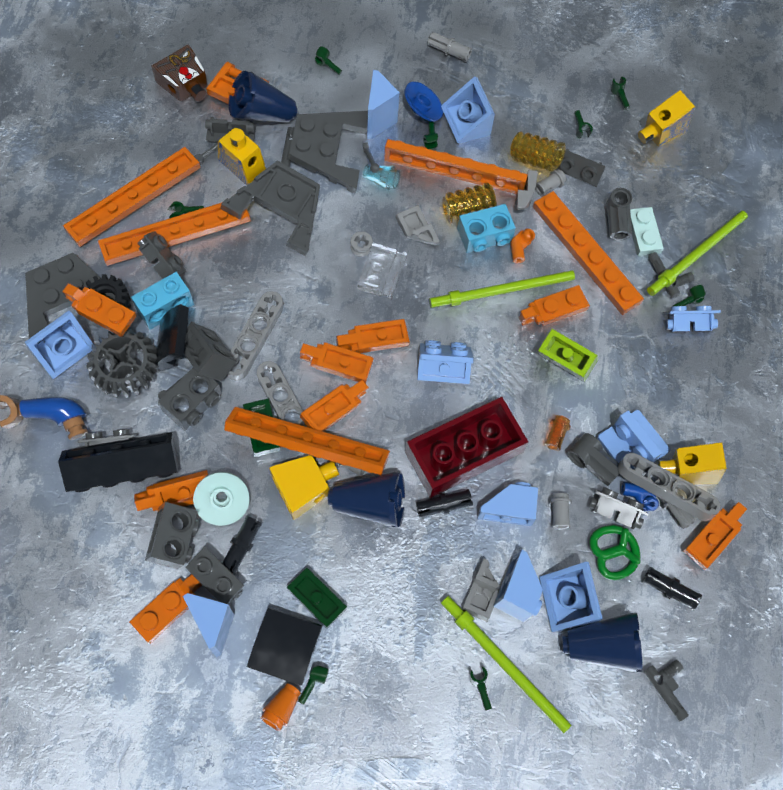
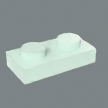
(645, 232)

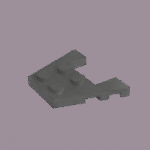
(317, 143)
(284, 193)
(46, 285)

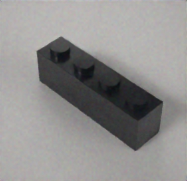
(118, 462)

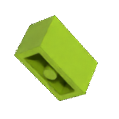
(568, 355)

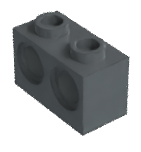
(207, 352)
(185, 394)
(165, 532)

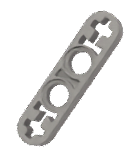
(259, 337)
(286, 406)
(667, 489)

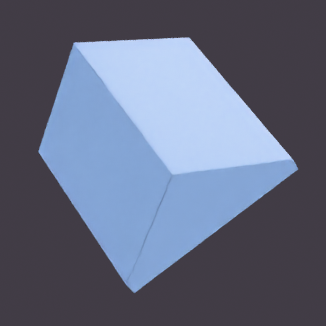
(382, 105)
(469, 112)
(60, 344)
(570, 598)
(212, 620)

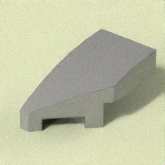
(525, 196)
(416, 227)
(482, 593)

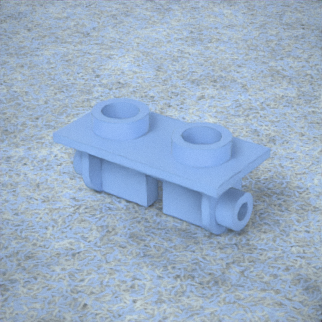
(702, 319)

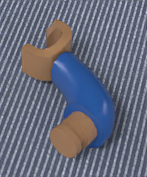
(59, 409)

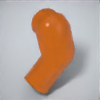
(519, 243)

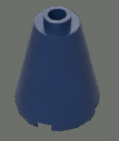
(259, 100)
(371, 498)
(607, 643)

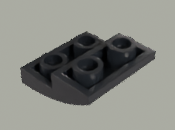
(172, 337)
(284, 646)

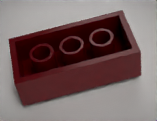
(466, 447)

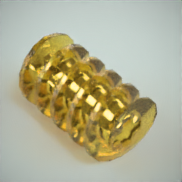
(537, 151)
(468, 201)

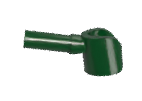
(322, 58)
(618, 89)
(582, 125)
(430, 140)
(181, 209)
(697, 296)
(317, 674)
(480, 684)

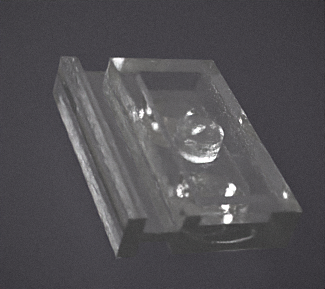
(382, 271)

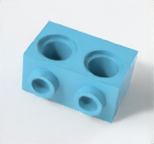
(484, 224)
(160, 298)

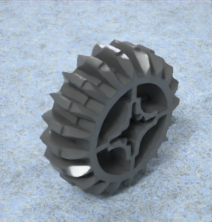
(122, 351)

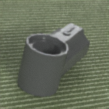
(619, 215)
(590, 454)

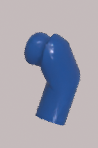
(641, 495)

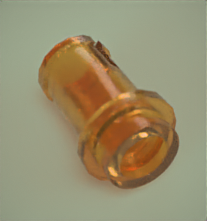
(559, 427)

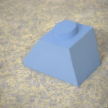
(512, 505)
(520, 589)

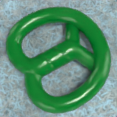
(615, 551)

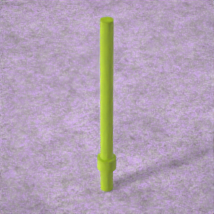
(668, 277)
(455, 298)
(465, 621)

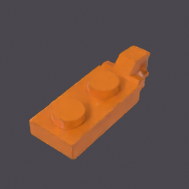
(555, 307)
(100, 309)
(375, 337)
(338, 361)
(334, 406)
(174, 491)
(715, 536)
(164, 609)

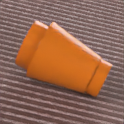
(280, 708)

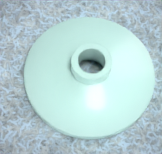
(216, 510)

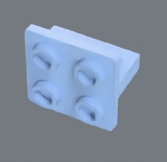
(444, 362)
(633, 435)

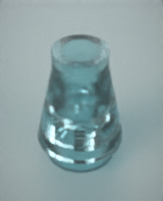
(386, 177)

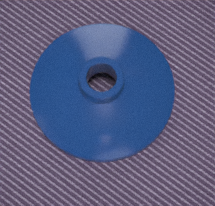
(423, 101)

